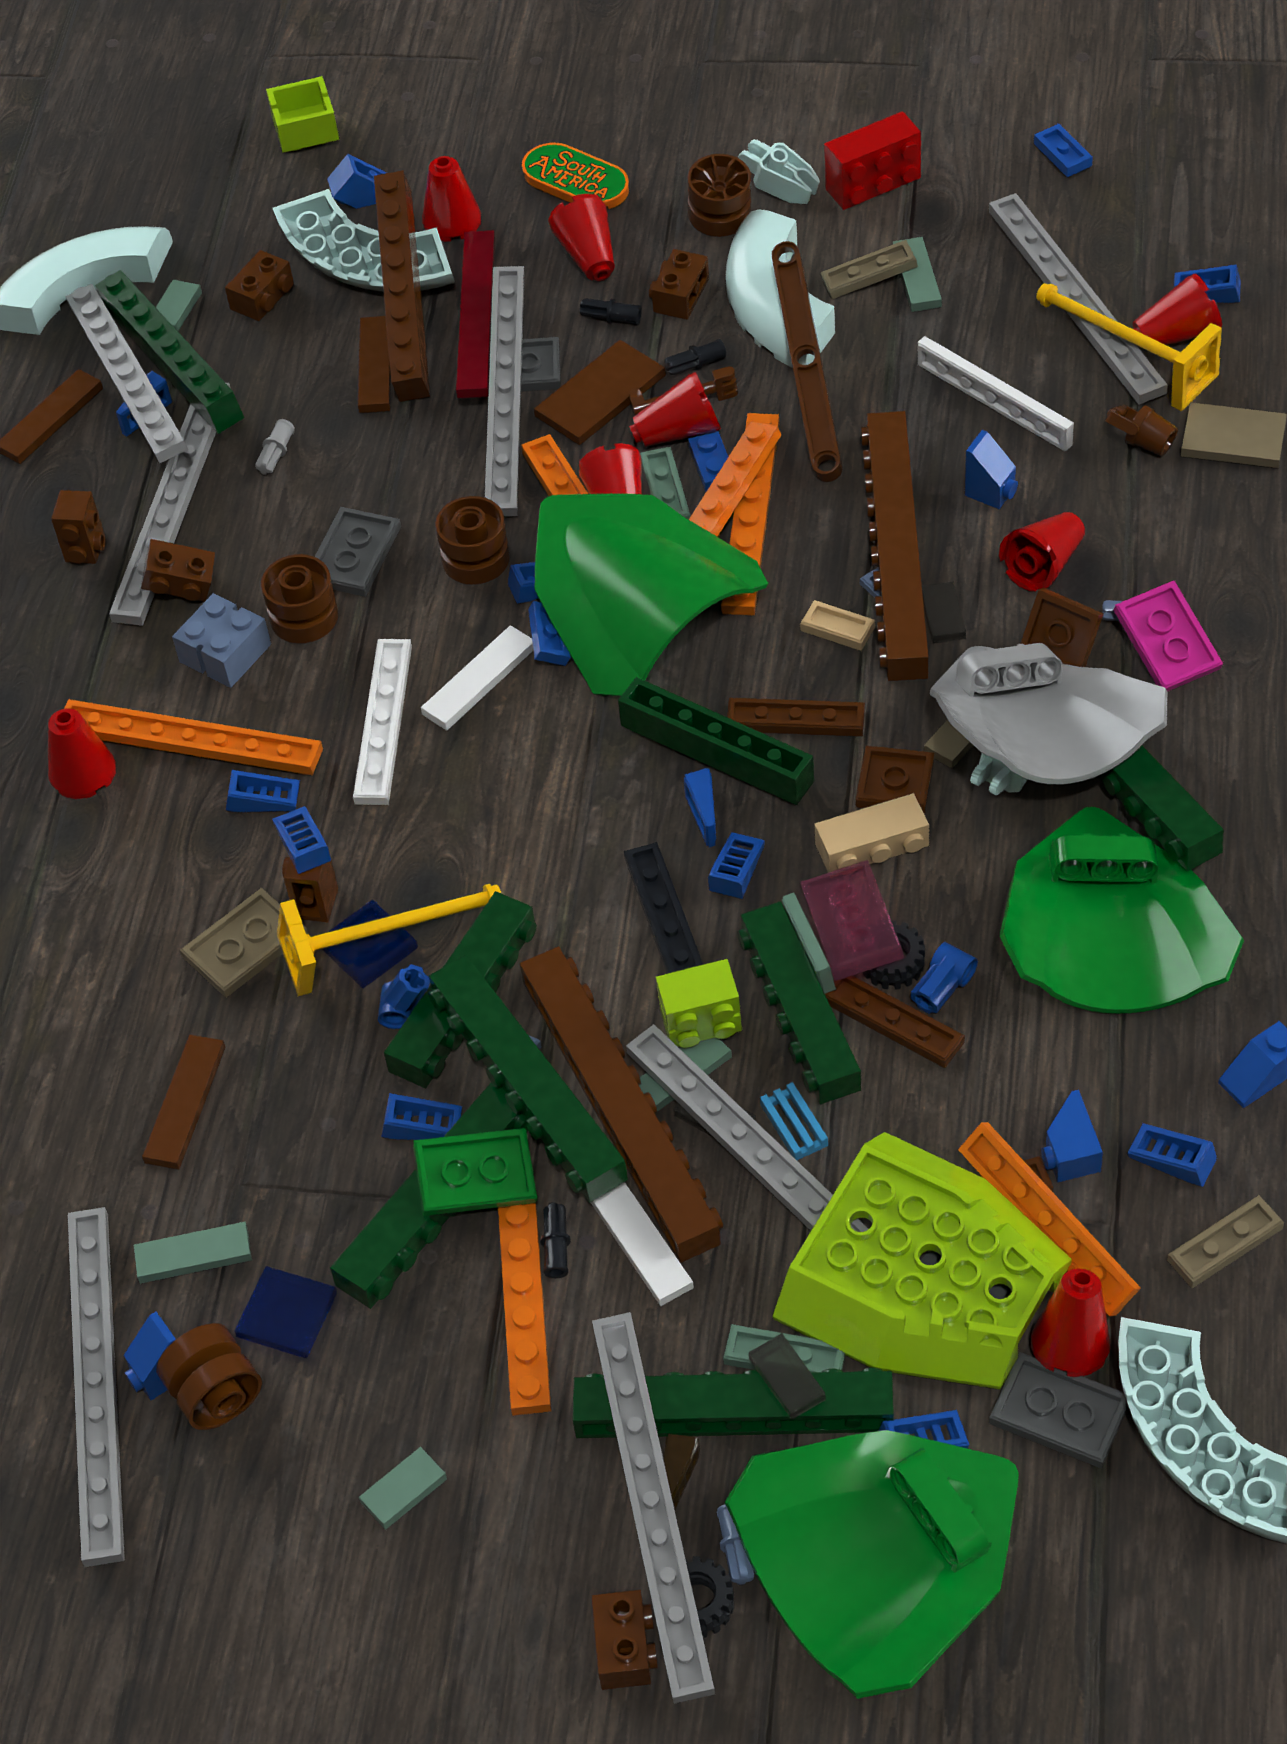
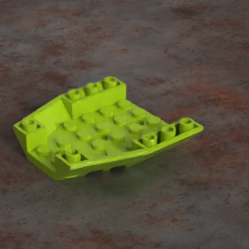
(911, 1317)

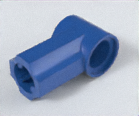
(947, 971)
(401, 996)

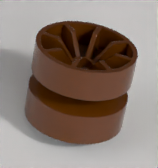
(718, 194)
(472, 540)
(299, 598)
(208, 1376)

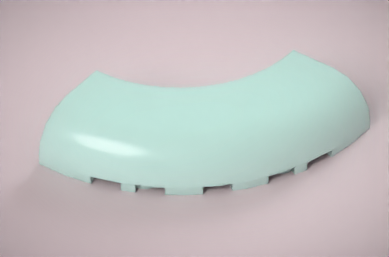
(350, 250)
(40, 286)
(754, 288)
(1192, 1434)

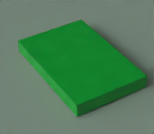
(474, 1171)

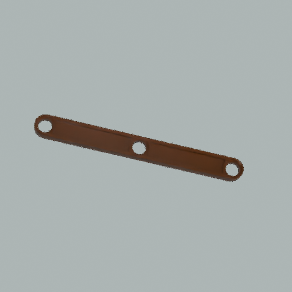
(809, 378)

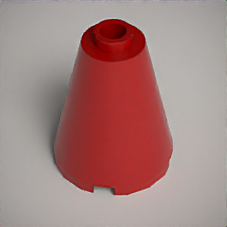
(449, 200)
(585, 234)
(1180, 313)
(676, 414)
(612, 470)
(1041, 550)
(77, 756)
(1073, 1326)

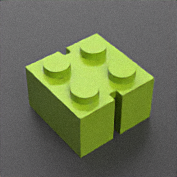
(302, 114)
(699, 1003)

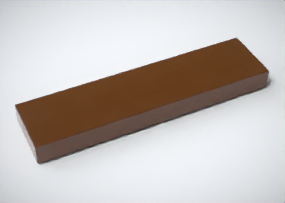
(374, 366)
(49, 416)
(799, 716)
(895, 1020)
(183, 1102)

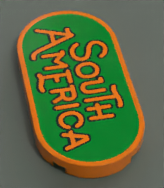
(571, 172)

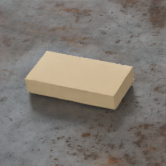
(837, 625)

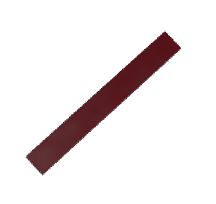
(475, 315)

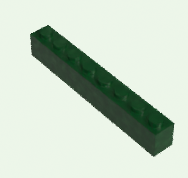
(170, 352)
(528, 1079)
(399, 1228)
(741, 1404)

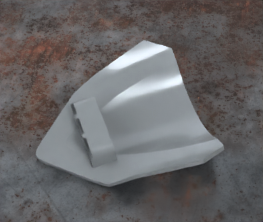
(1046, 715)

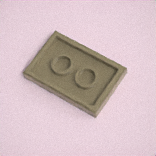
(1234, 435)
(237, 944)

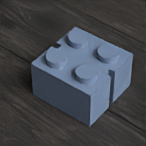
(228, 640)

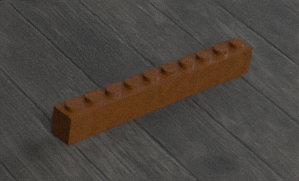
(896, 547)
(621, 1106)

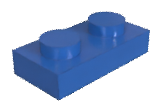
(1063, 150)
(708, 456)
(545, 638)

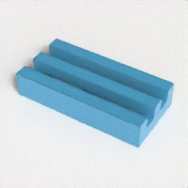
(781, 1097)

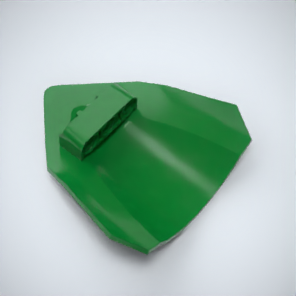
(627, 579)
(1114, 920)
(876, 1548)

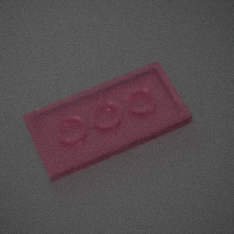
(852, 920)

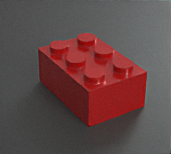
(872, 160)

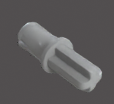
(274, 446)

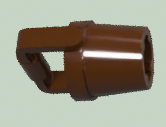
(1143, 428)

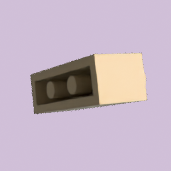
(872, 833)

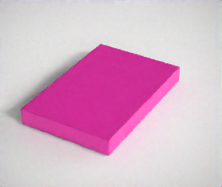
(1168, 636)

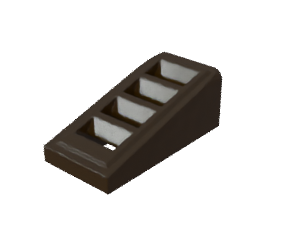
(680, 1459)

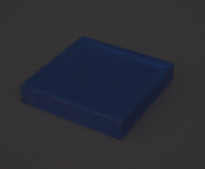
(373, 955)
(286, 1312)

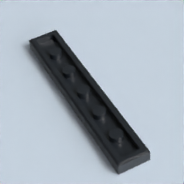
(662, 908)

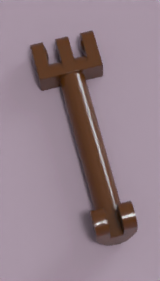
(723, 385)

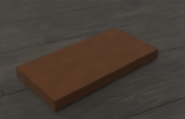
(599, 392)

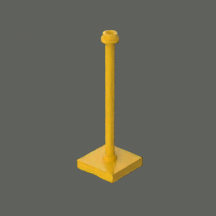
(1192, 367)
(300, 947)

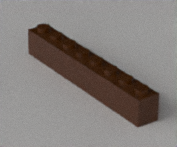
(401, 286)

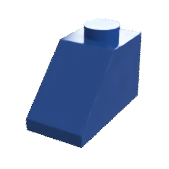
(354, 182)
(989, 472)
(1258, 1066)
(1071, 1142)
(144, 1355)

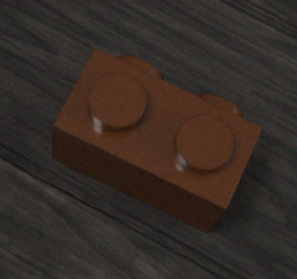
(679, 284)
(259, 285)
(78, 527)
(178, 570)
(312, 890)
(621, 1639)

